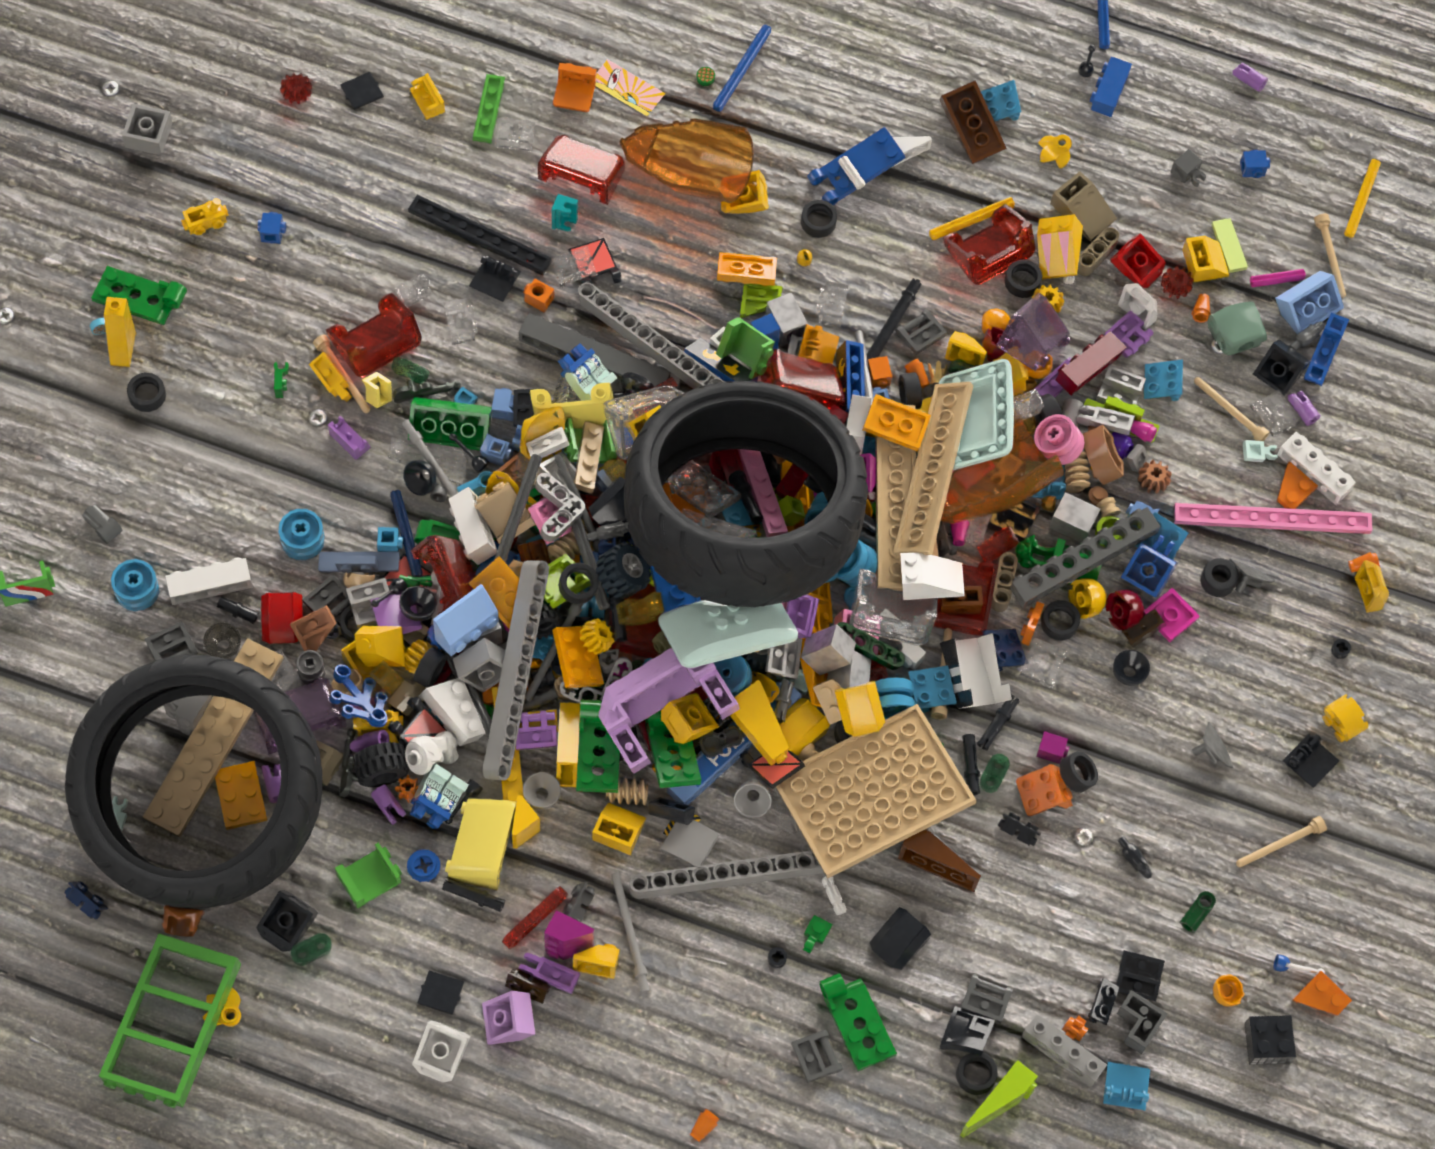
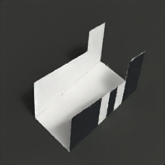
(974, 671)

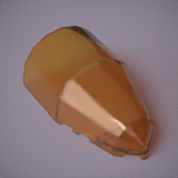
(694, 157)
(1001, 481)

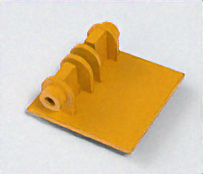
(818, 344)

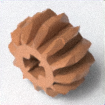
(1161, 478)

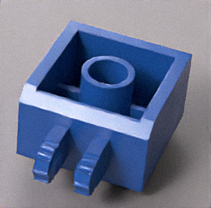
(1162, 566)

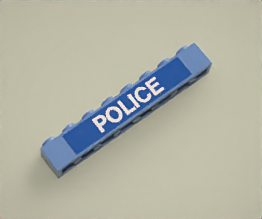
(713, 768)

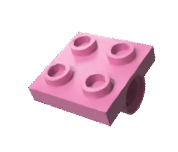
(543, 511)

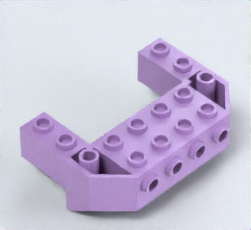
(649, 691)

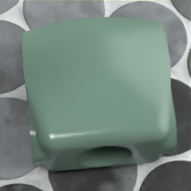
(1237, 328)

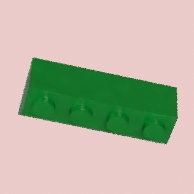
(440, 418)

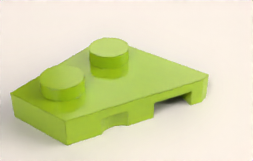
(756, 298)

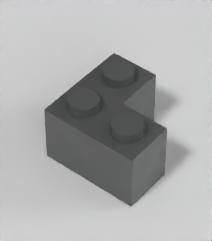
(1144, 1017)

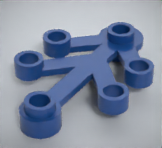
(375, 716)

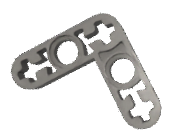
(564, 505)
(571, 695)

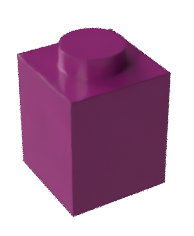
(1052, 747)

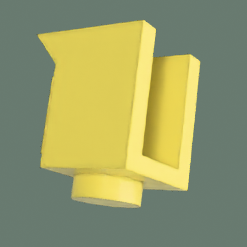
(377, 390)

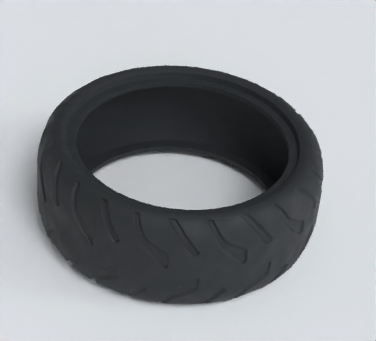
(762, 420)
(108, 726)

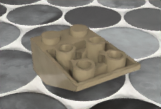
(1084, 200)

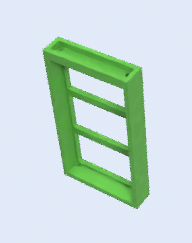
(196, 1055)

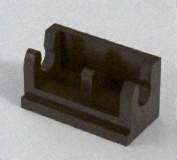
(1147, 627)

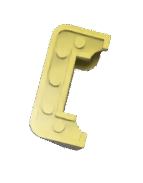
(579, 411)
(481, 842)

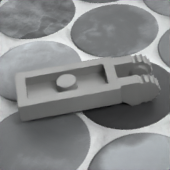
(1111, 419)

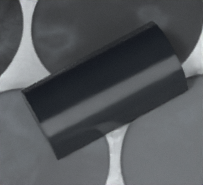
(671, 810)

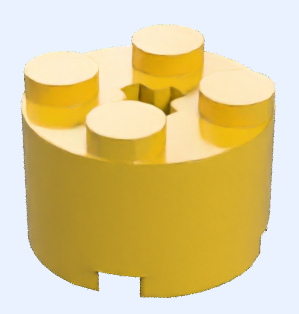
(1345, 718)

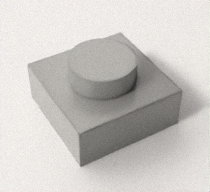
(1137, 457)

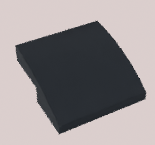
(1019, 518)
(1140, 975)

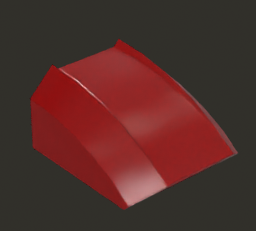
(1139, 261)
(277, 614)

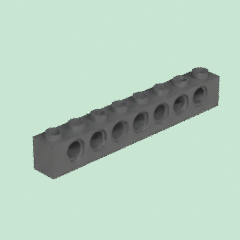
(1027, 594)

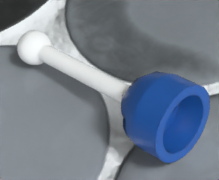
(1283, 963)

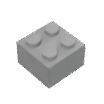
(147, 129)
(480, 665)

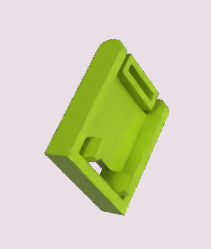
(552, 592)

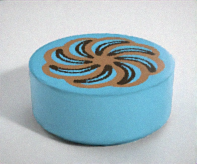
(98, 326)

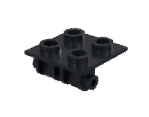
(494, 278)
(1311, 760)

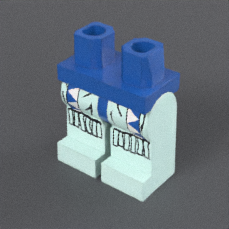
(584, 371)
(437, 796)

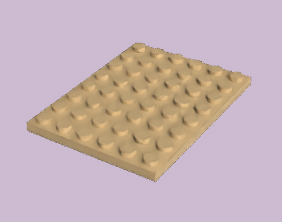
(874, 791)

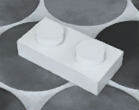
(548, 443)

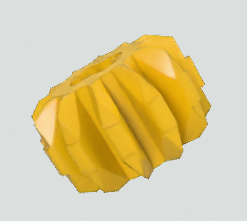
(1053, 296)
(596, 636)
(415, 654)

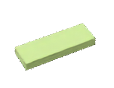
(1230, 245)

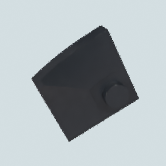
(967, 1032)

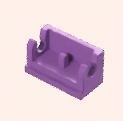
(348, 438)
(803, 613)

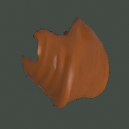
(181, 920)

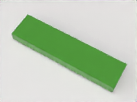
(488, 108)

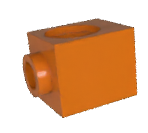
(540, 302)
(880, 372)

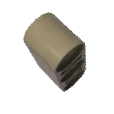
(1099, 244)
(1004, 573)

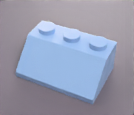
(1310, 301)
(465, 620)

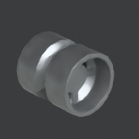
(310, 666)

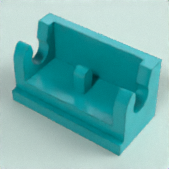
(564, 210)

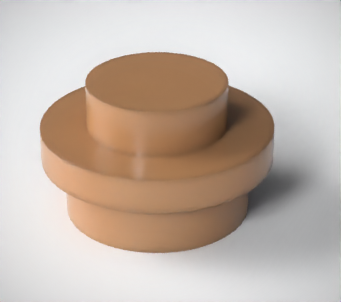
(1097, 494)

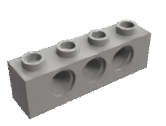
(1064, 1050)

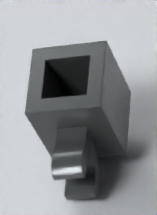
(1188, 167)

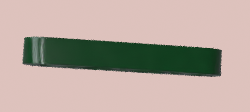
(867, 648)

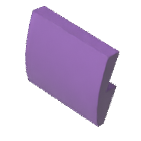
(389, 614)

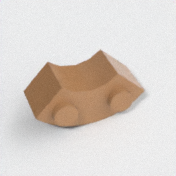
(1103, 455)

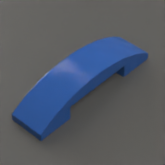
(1326, 349)

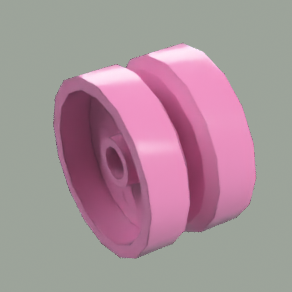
(1059, 437)

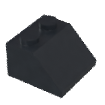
(1281, 367)

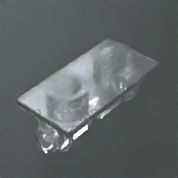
(976, 530)

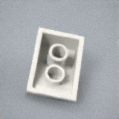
(930, 577)

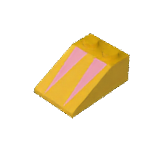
(1059, 246)

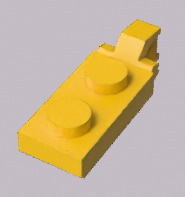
(330, 376)

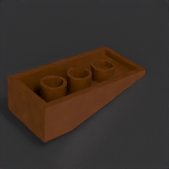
(972, 122)
(933, 856)

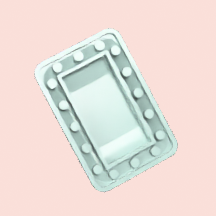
(990, 413)
(716, 632)

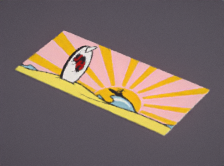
(628, 88)

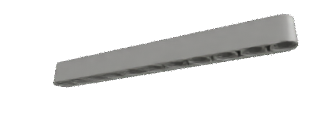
(650, 343)
(515, 670)
(730, 869)

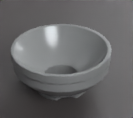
(545, 782)
(752, 807)

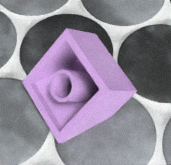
(508, 1018)

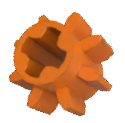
(407, 782)
(1075, 1028)

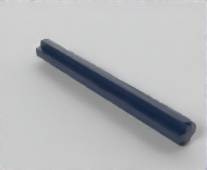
(406, 533)

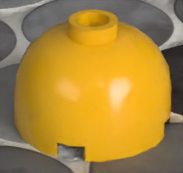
(1087, 597)

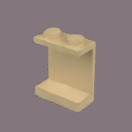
(497, 509)

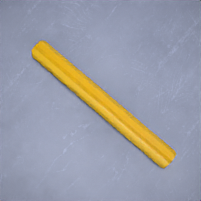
(1362, 198)
(968, 219)

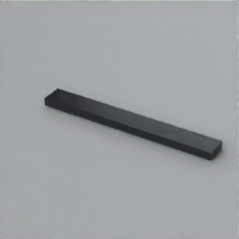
(480, 235)

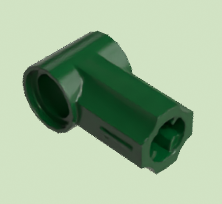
(1197, 912)

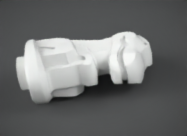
(427, 750)

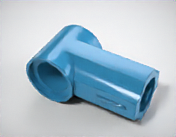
(476, 484)

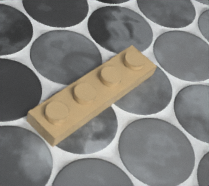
(588, 457)

